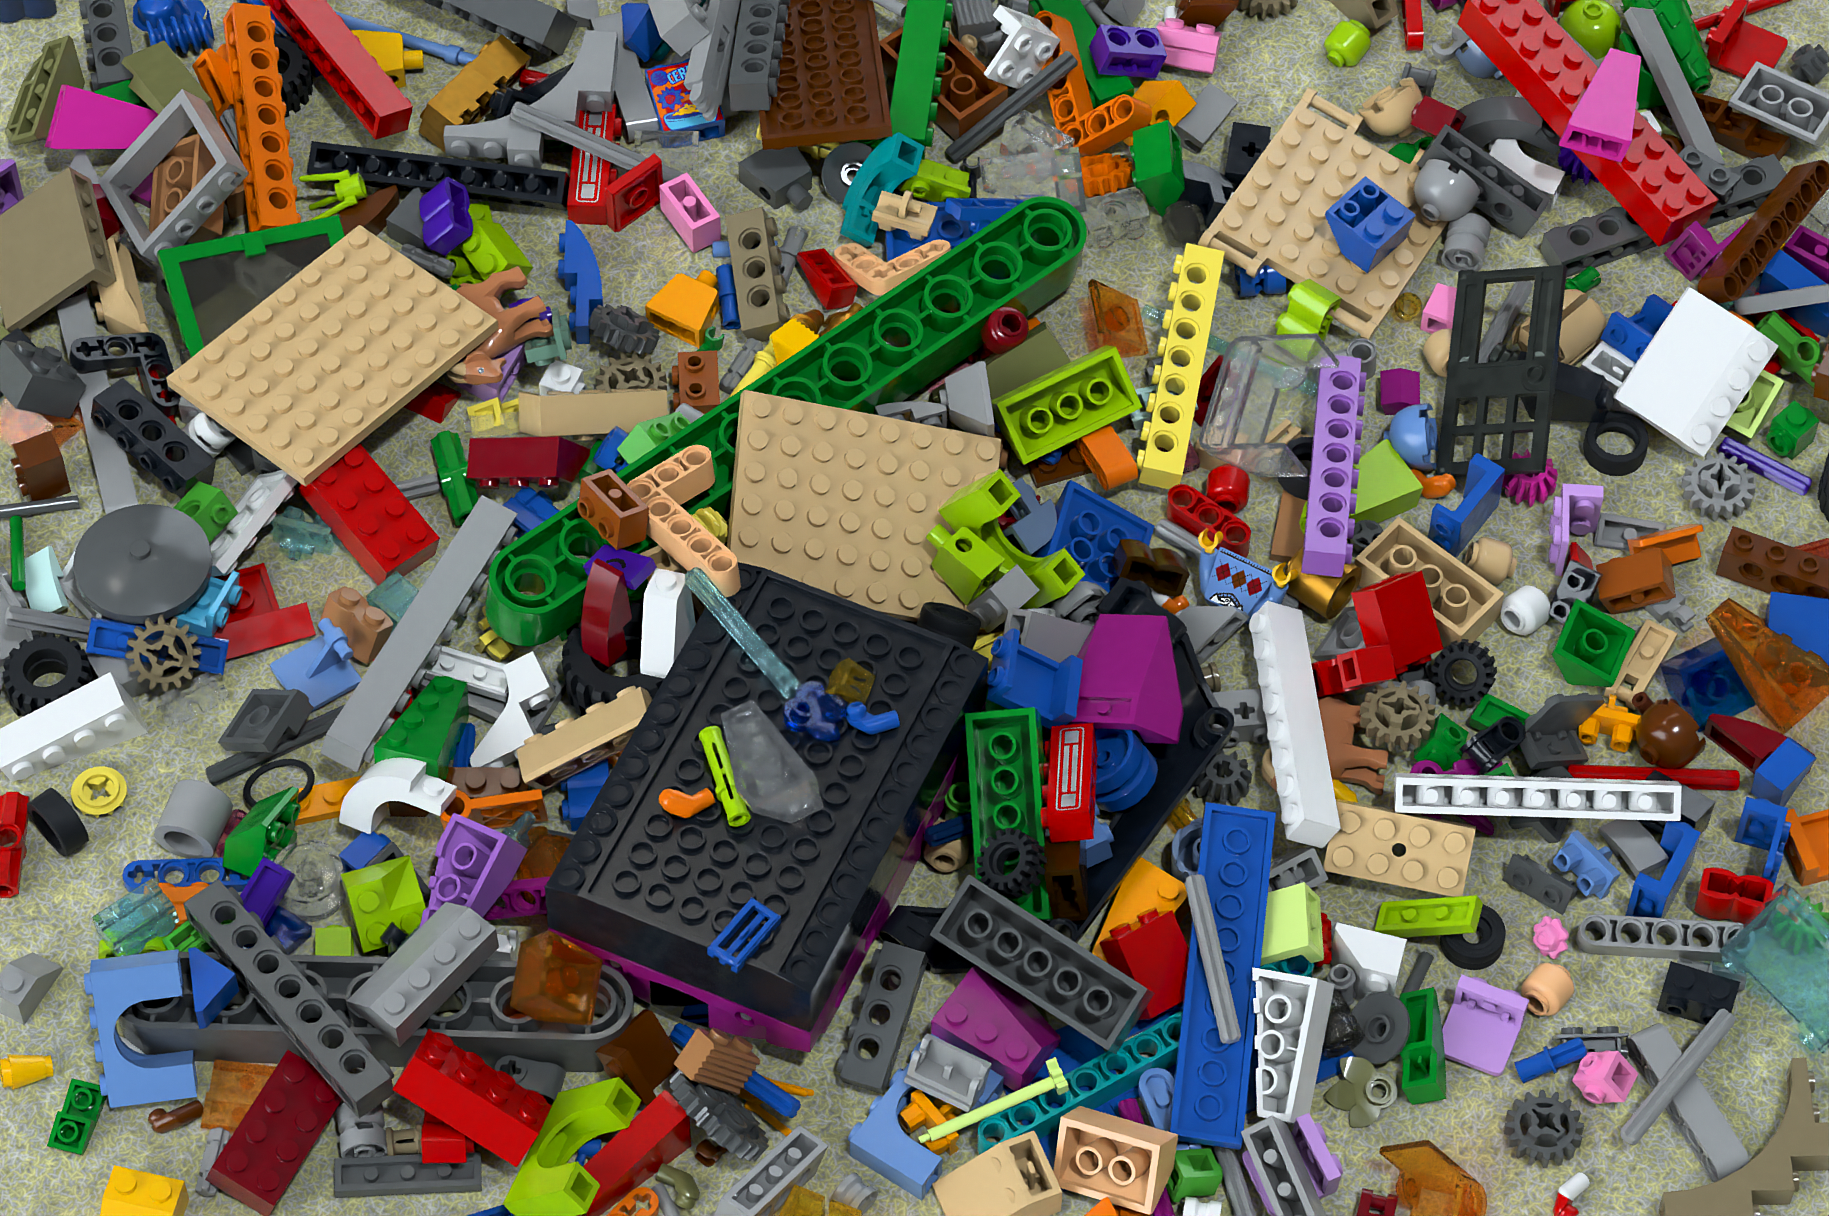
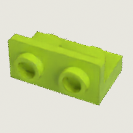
(937, 182)

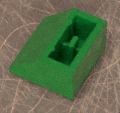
(1158, 164)
(263, 832)

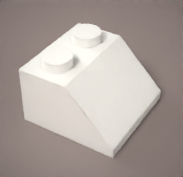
(1372, 956)

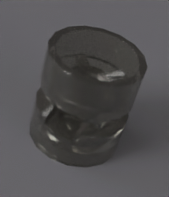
(1342, 1029)

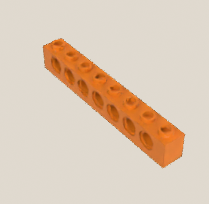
(260, 117)

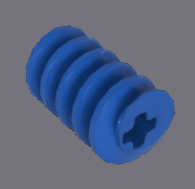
(183, 34)

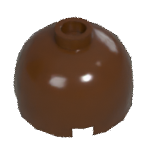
(1668, 736)

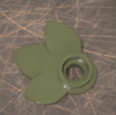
(1356, 1094)

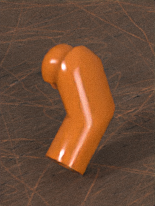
(1435, 486)

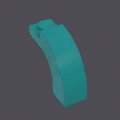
(884, 170)

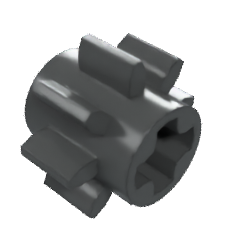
(1810, 63)

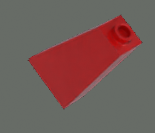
(638, 1151)

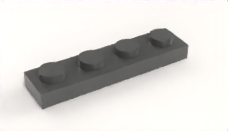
(404, 1176)

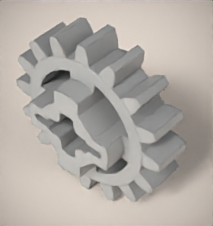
(1702, 488)

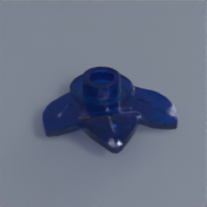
(815, 711)

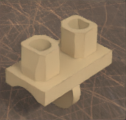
(905, 214)

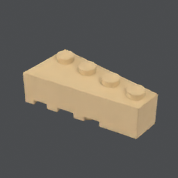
(588, 411)

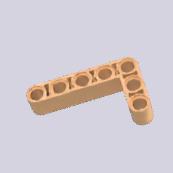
(673, 528)

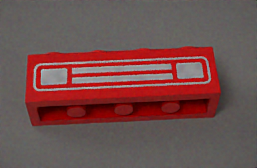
(590, 173)
(1071, 783)

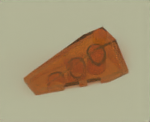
(1775, 671)

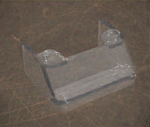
(1246, 396)

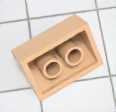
(1113, 1158)

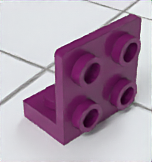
(1696, 250)

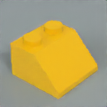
(143, 1194)

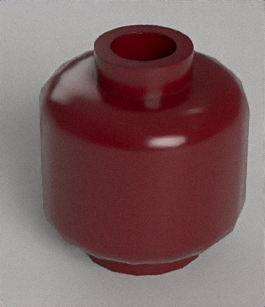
(1005, 330)

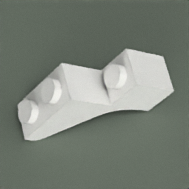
(528, 690)

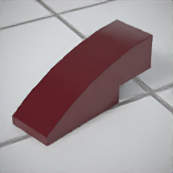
(605, 613)
(1743, 739)

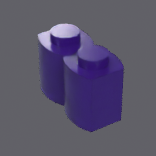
(445, 216)

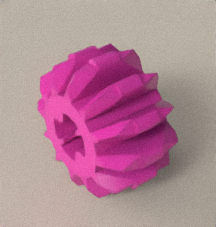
(1531, 485)

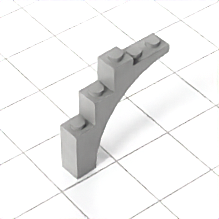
(585, 87)

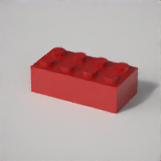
(371, 516)
(473, 1097)

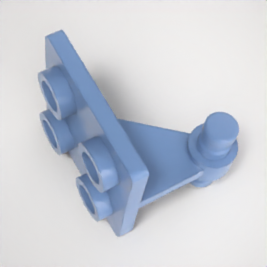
(319, 667)

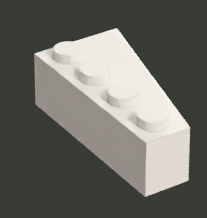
(70, 728)
(1289, 1041)

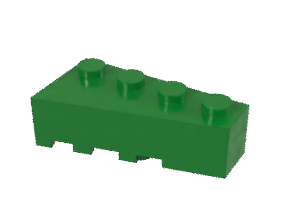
(429, 727)

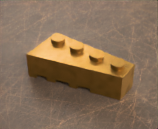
(468, 95)

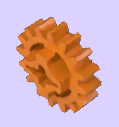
(1105, 174)

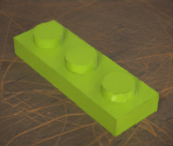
(1429, 916)

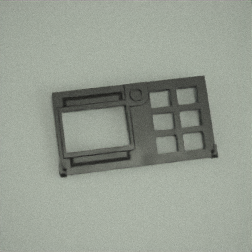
(1502, 379)

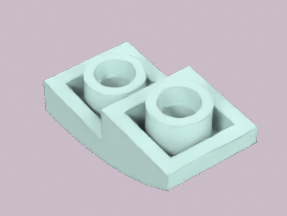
(43, 583)

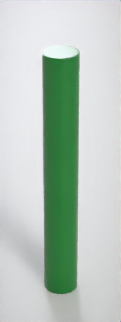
(17, 553)

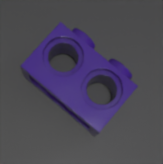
(1127, 51)

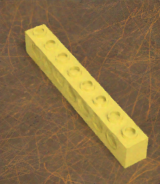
(1204, 267)

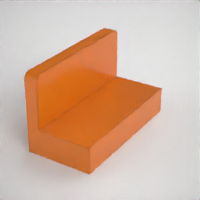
(1677, 543)

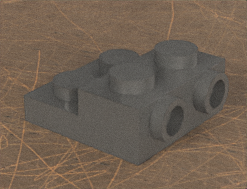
(265, 719)

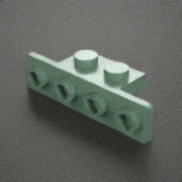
(545, 349)

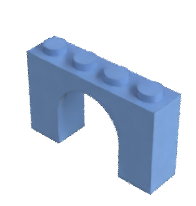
(130, 1075)
(889, 1151)

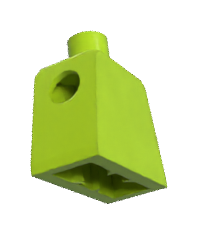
(964, 561)

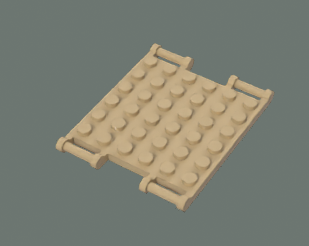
(1282, 207)

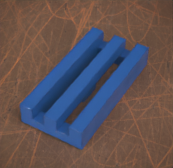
(762, 935)

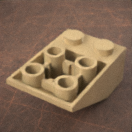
(1002, 1181)

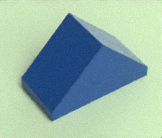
(640, 29)
(1782, 772)
(211, 985)

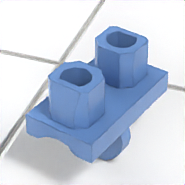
(1589, 864)

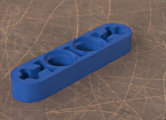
(191, 869)

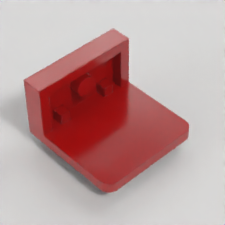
(1739, 44)

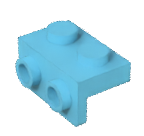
(213, 606)

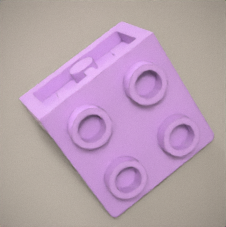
(1576, 512)

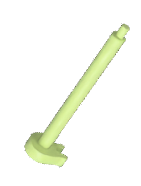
(1055, 1080)

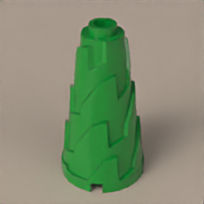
(1682, 37)

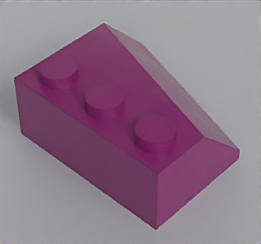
(997, 1027)

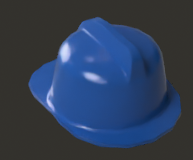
(163, 9)

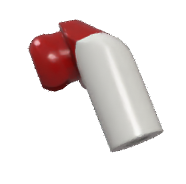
(1567, 1194)

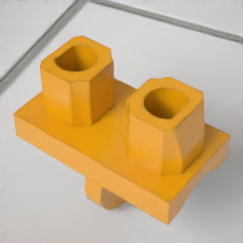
(1612, 721)
(924, 1112)

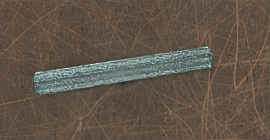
(742, 632)

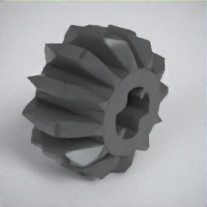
(1232, 785)

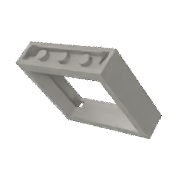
(149, 150)

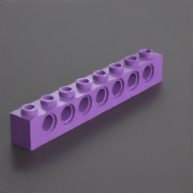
(1332, 468)

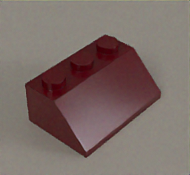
(524, 461)

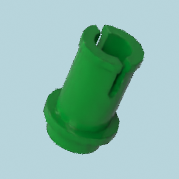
(1584, 281)

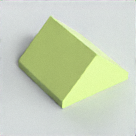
(1757, 405)

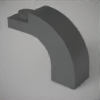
(1507, 118)

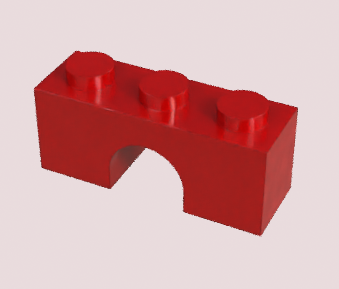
(1353, 671)

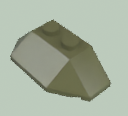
(40, 91)

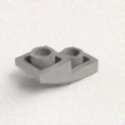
(915, 411)

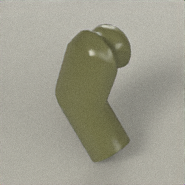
(683, 1182)

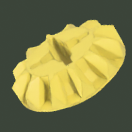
(96, 779)

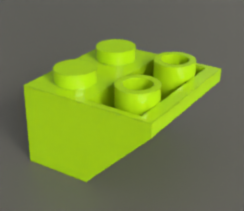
(485, 253)

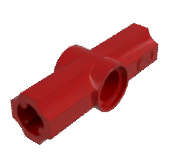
(13, 829)

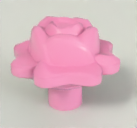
(1550, 937)

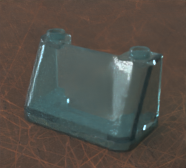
(1789, 957)

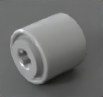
(193, 819)

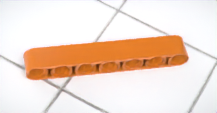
(1104, 452)

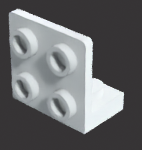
(1023, 51)

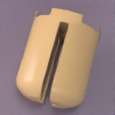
(1580, 328)

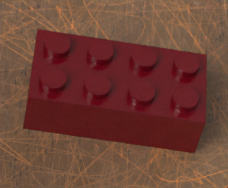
(275, 1135)

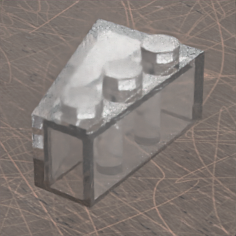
(1036, 174)

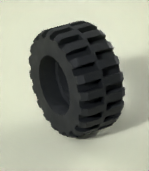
(586, 677)

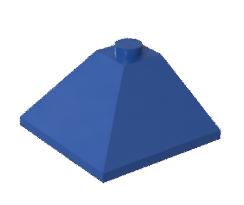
(1091, 532)

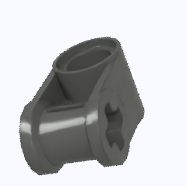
(534, 1075)

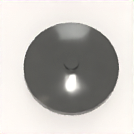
(142, 563)

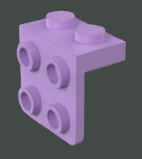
(1483, 1025)
(1322, 1167)

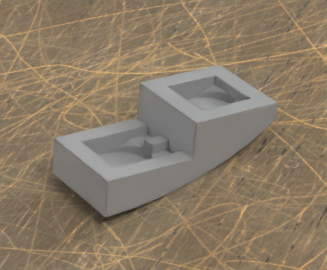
(1635, 845)

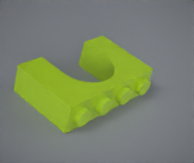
(978, 508)
(577, 1115)

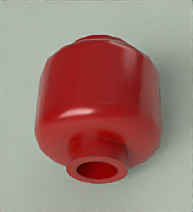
(1228, 487)

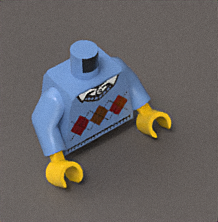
(1237, 581)

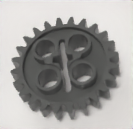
(721, 1117)

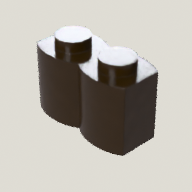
(1157, 567)

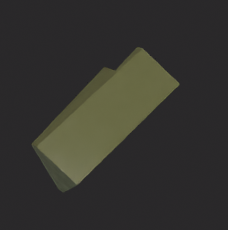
(161, 76)
(1025, 363)

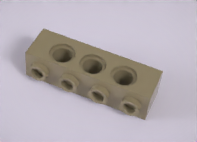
(743, 233)

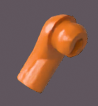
(684, 804)

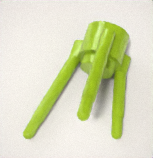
(348, 191)

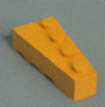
(1141, 890)

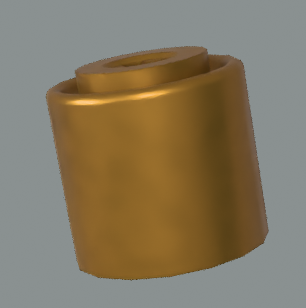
(1323, 593)

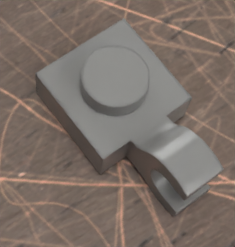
(1674, 610)

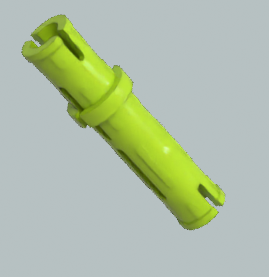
(735, 808)

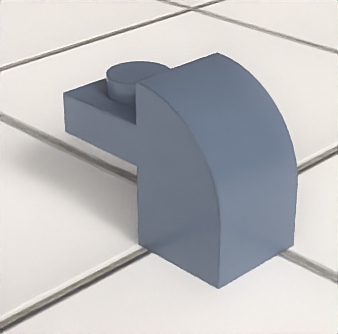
(1034, 520)

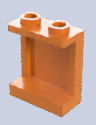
(1809, 846)

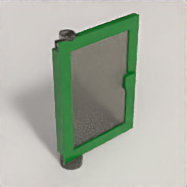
(229, 276)

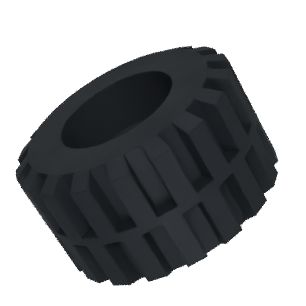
(295, 72)
(40, 658)

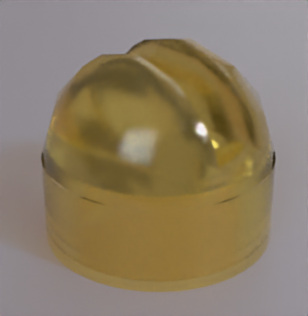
(1414, 307)

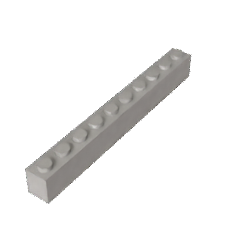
(419, 635)

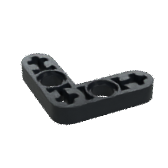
(139, 357)

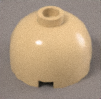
(1391, 109)

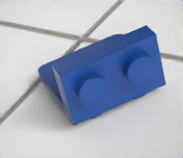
(1765, 828)

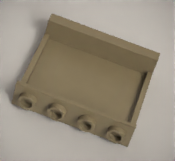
(50, 249)

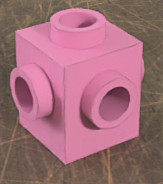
(1605, 1077)

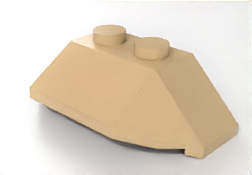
(121, 300)

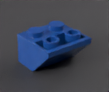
(1368, 224)

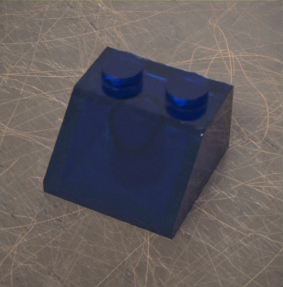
(1706, 683)

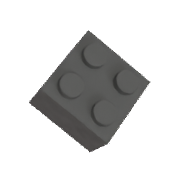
(39, 379)

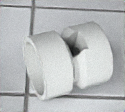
(208, 434)

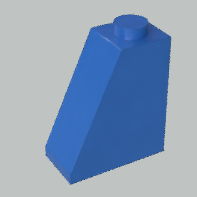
(1786, 274)

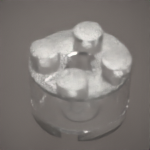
(318, 885)

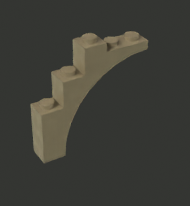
(1773, 1174)

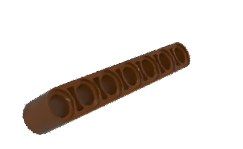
(1765, 232)

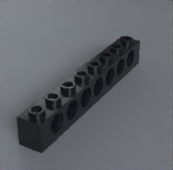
(409, 170)

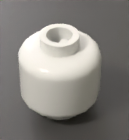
(1525, 610)

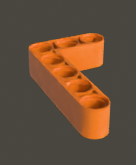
(1072, 105)

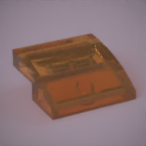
(232, 1093)

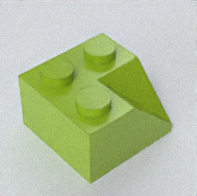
(383, 896)

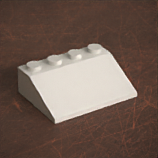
(1695, 372)

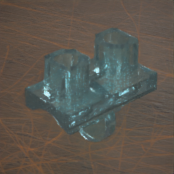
(301, 536)

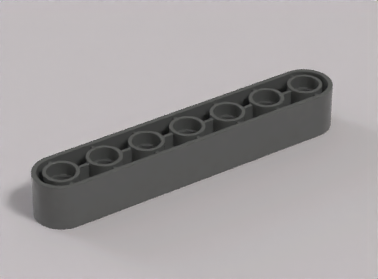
(477, 1027)

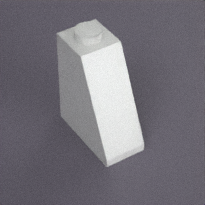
(665, 622)

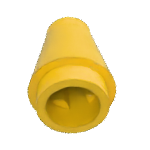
(24, 1069)

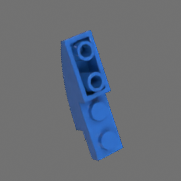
(581, 279)

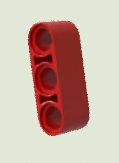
(1201, 510)

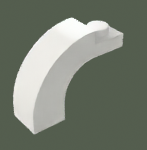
(393, 781)

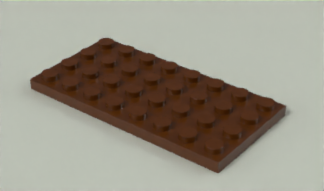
(828, 77)

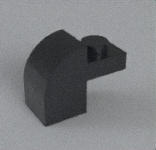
(1205, 189)

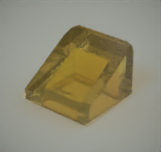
(843, 676)

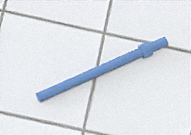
(451, 53)

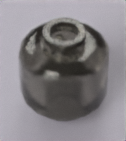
(1183, 224)

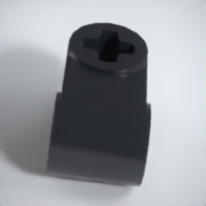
(1494, 743)

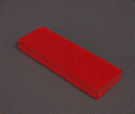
(267, 630)

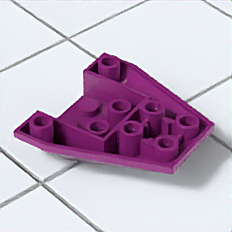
(1130, 678)

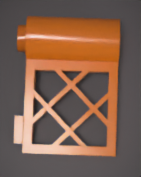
(497, 810)

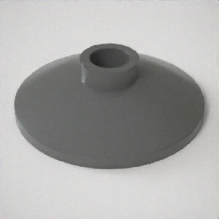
(839, 163)
(1373, 1015)

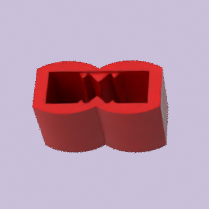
(1731, 896)
(443, 1143)

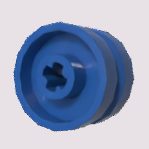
(1123, 769)

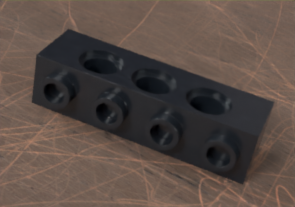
(152, 438)

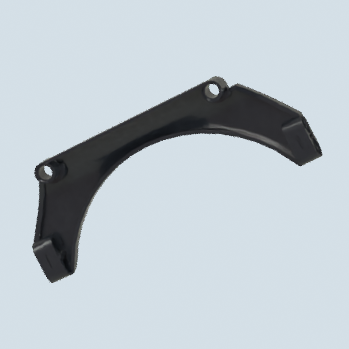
(1132, 828)

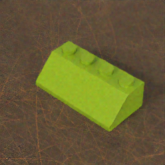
(1066, 404)

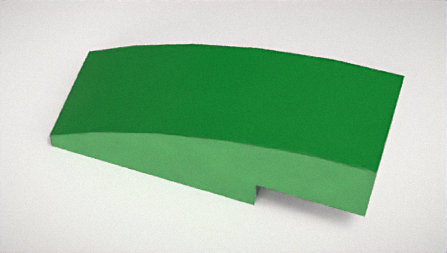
(1424, 1052)

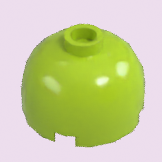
(1592, 25)

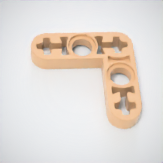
(881, 276)

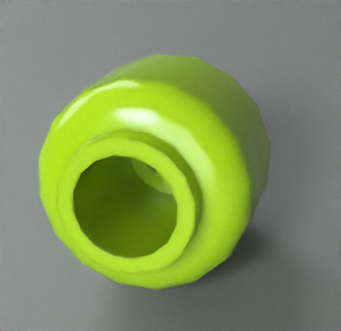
(1347, 43)

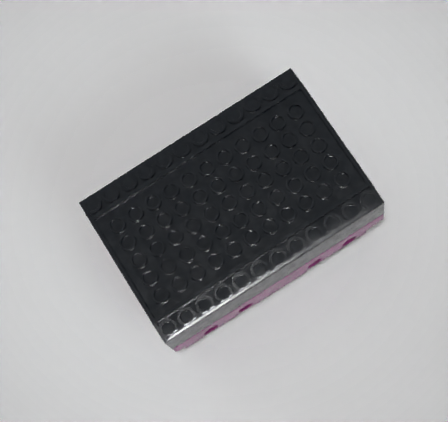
(662, 887)

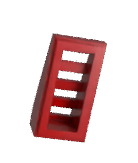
(828, 280)

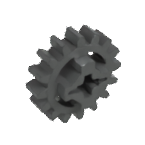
(624, 329)
(1544, 1135)

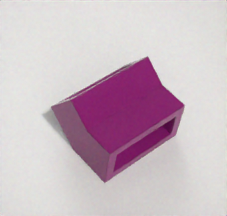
(1399, 389)

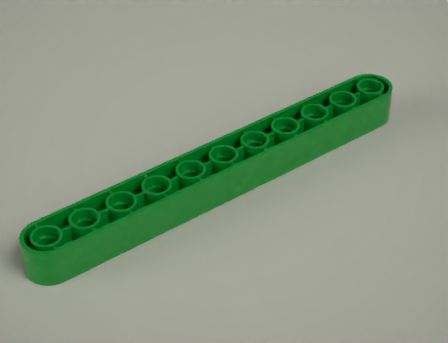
(859, 364)

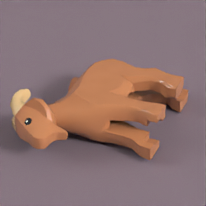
(478, 365)
(1346, 761)

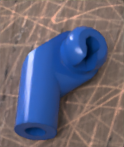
(870, 723)

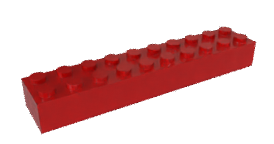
(1553, 77)

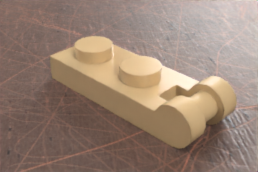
(1642, 661)

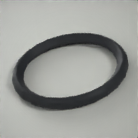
(279, 763)

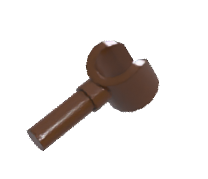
(708, 1153)

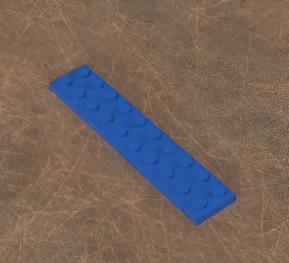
(1208, 1074)

